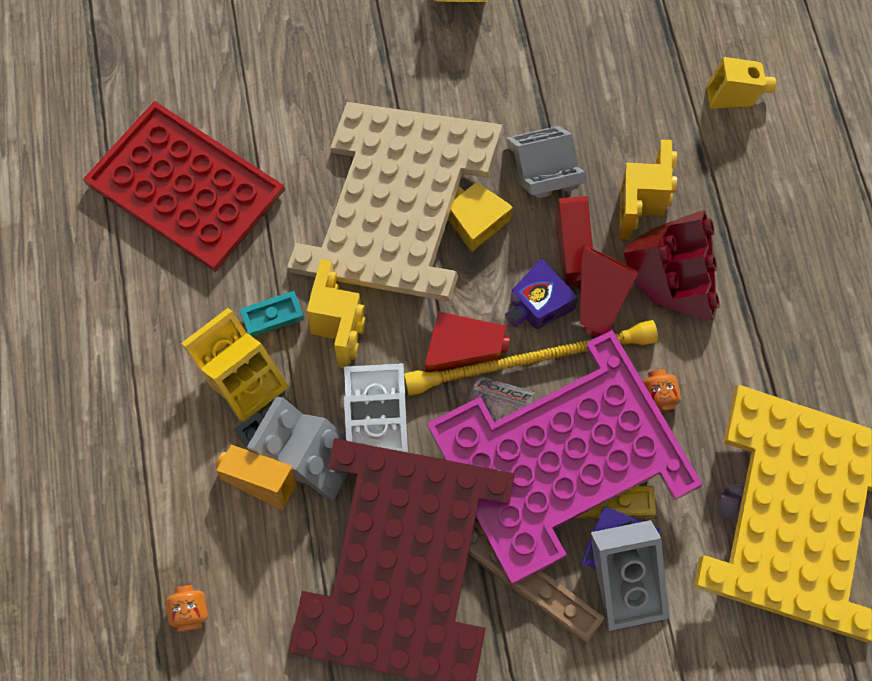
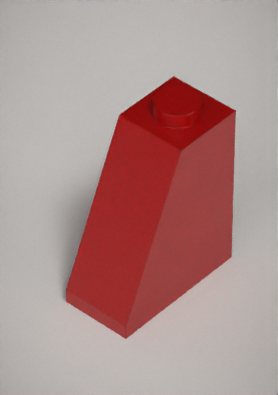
(573, 234)
(603, 290)
(464, 342)

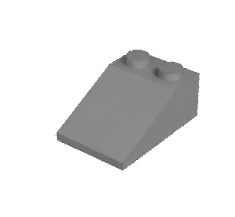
(631, 574)

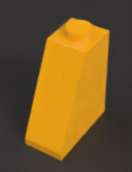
(257, 475)

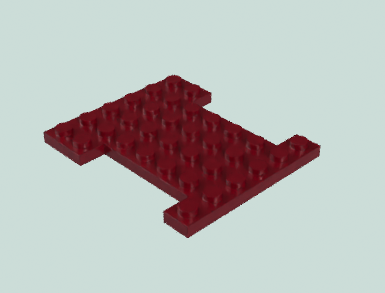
(401, 567)

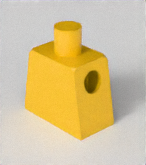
(738, 84)
(478, 214)

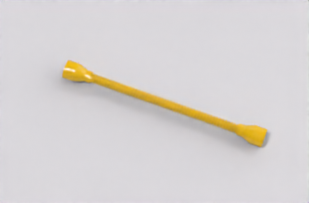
(421, 381)

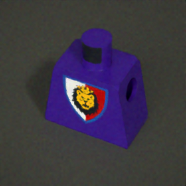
(540, 297)

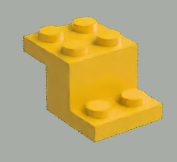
(647, 189)
(336, 314)
(235, 365)

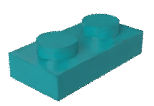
(272, 314)

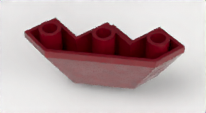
(678, 265)

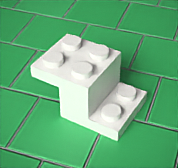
(376, 406)

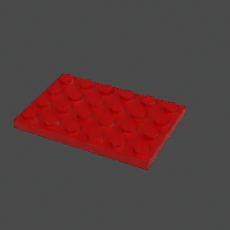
(184, 185)

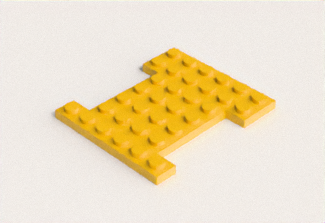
(796, 514)

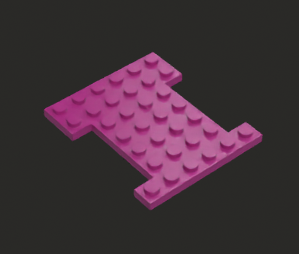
(565, 456)

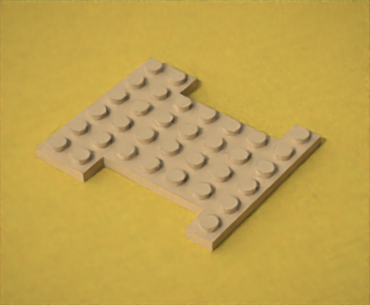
(398, 197)

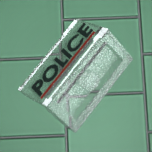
(500, 397)

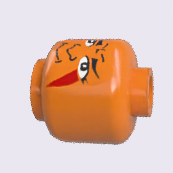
(663, 390)
(186, 608)

